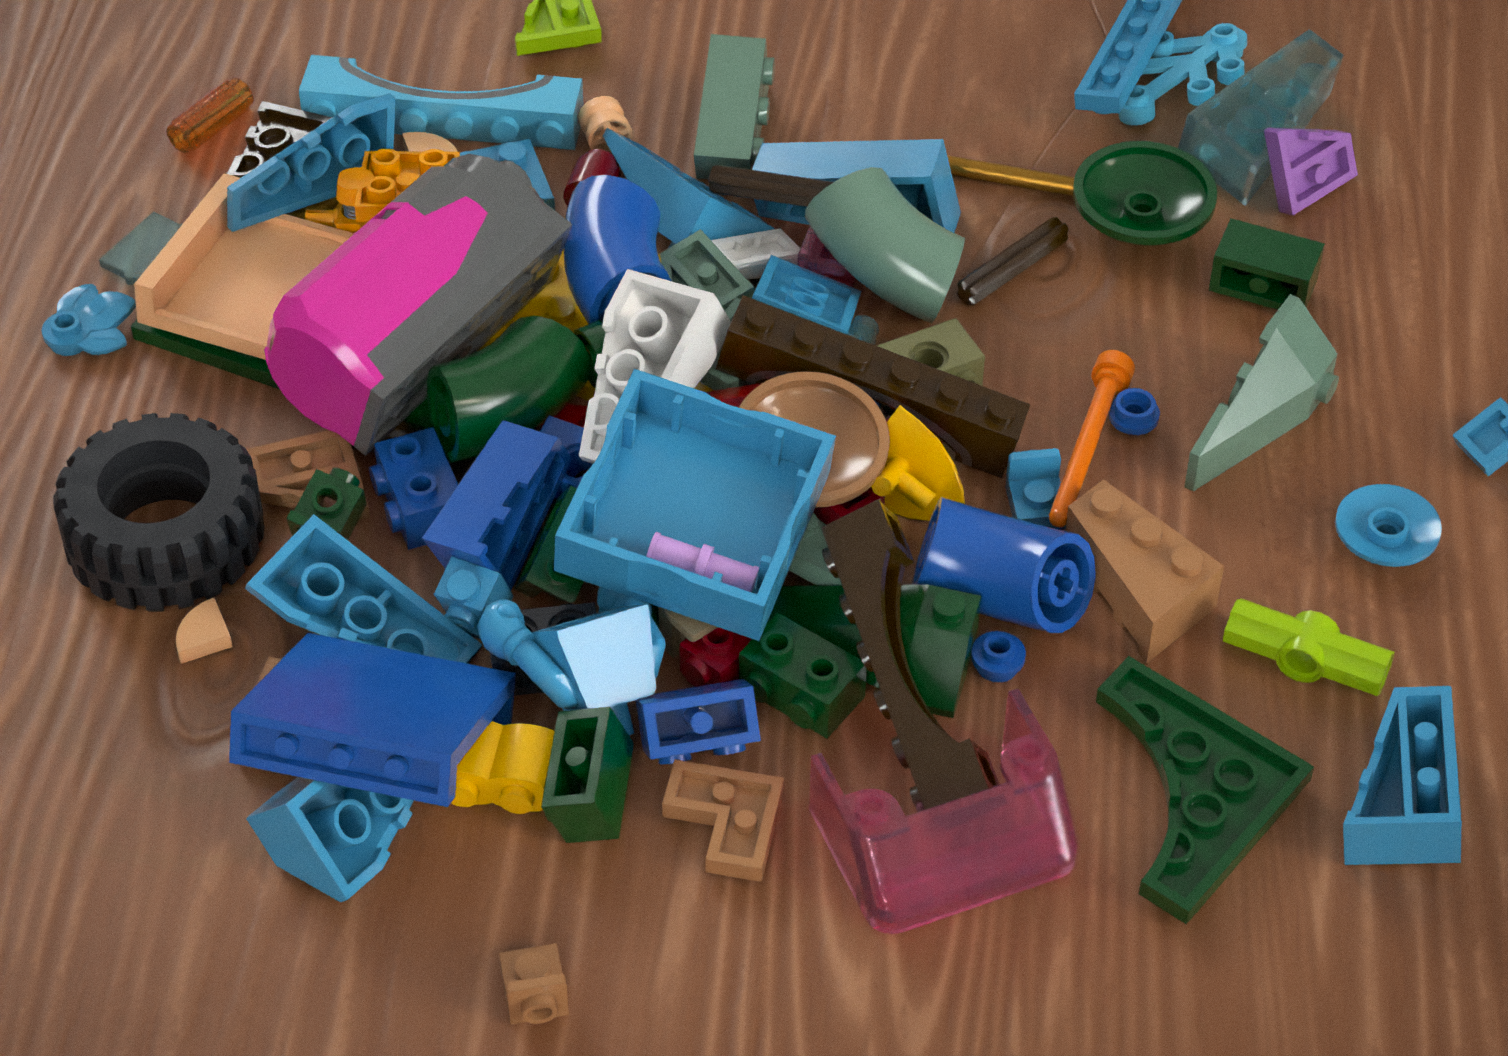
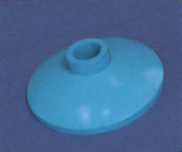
(1388, 525)

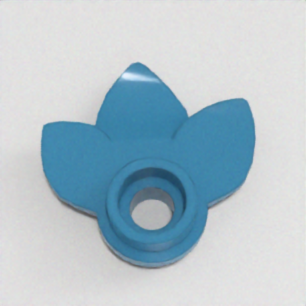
(88, 322)

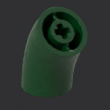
(515, 379)

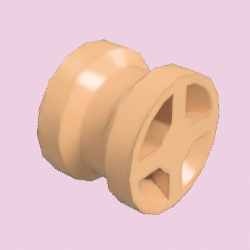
(601, 114)

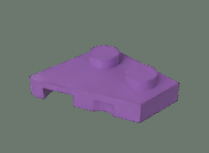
(1308, 164)

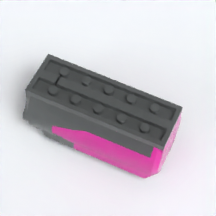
(412, 293)

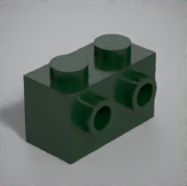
(1265, 265)
(803, 675)
(588, 775)

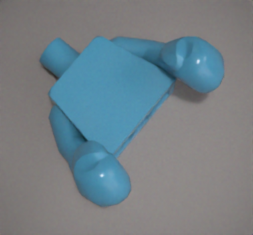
(586, 660)

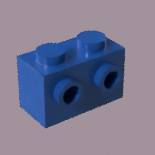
(415, 481)
(698, 720)

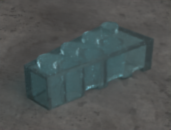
(1277, 93)

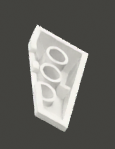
(656, 330)

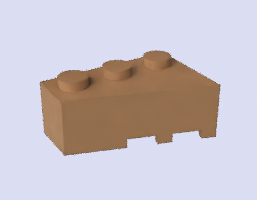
(1144, 568)

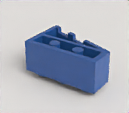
(501, 501)

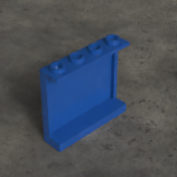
(369, 717)

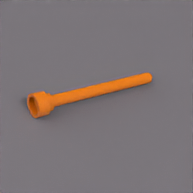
(1110, 376)

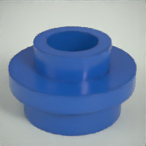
(1134, 412)
(997, 666)

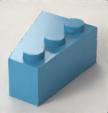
(1411, 785)

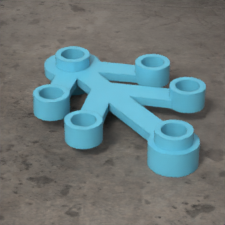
(1220, 44)

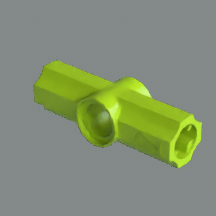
(1308, 646)

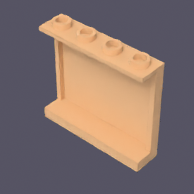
(227, 282)

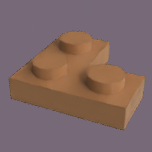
(737, 804)

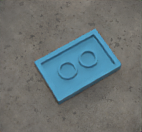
(807, 294)

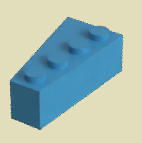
(914, 166)

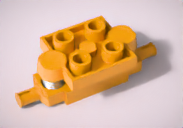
(370, 188)

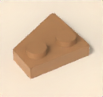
(289, 464)

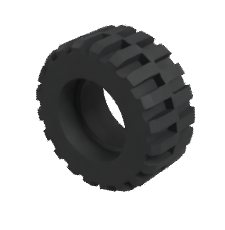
(170, 558)

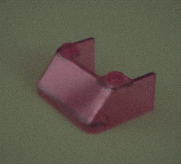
(957, 852)

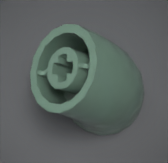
(886, 241)

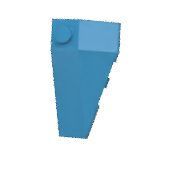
(311, 166)
(682, 200)
(346, 595)
(330, 833)

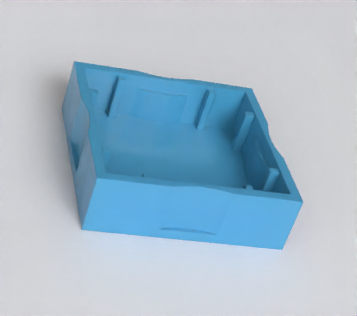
(700, 477)

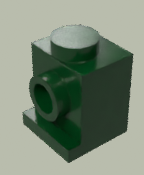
(338, 486)

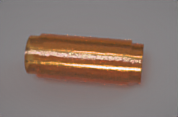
(210, 115)

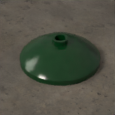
(1144, 193)

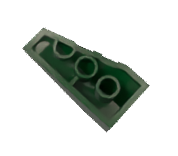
(935, 632)

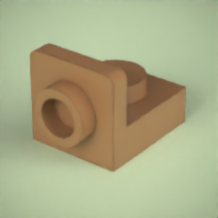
(534, 984)

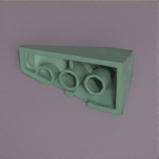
(1271, 396)

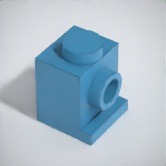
(467, 591)

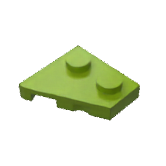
(558, 26)

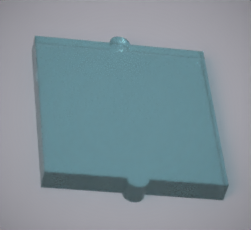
(139, 247)

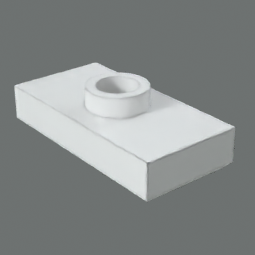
(753, 250)

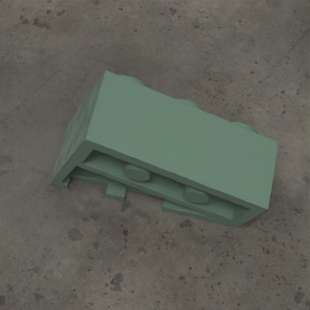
(733, 103)

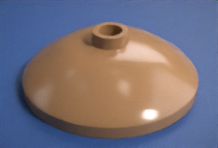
(837, 409)

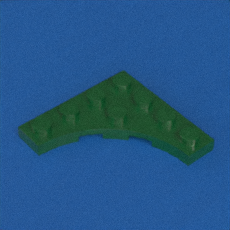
(1217, 780)

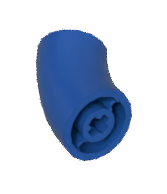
(609, 233)
(1016, 566)

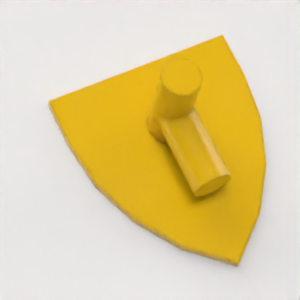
(916, 469)

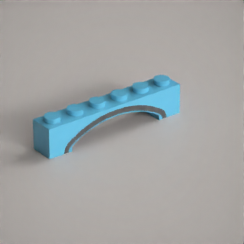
(535, 110)

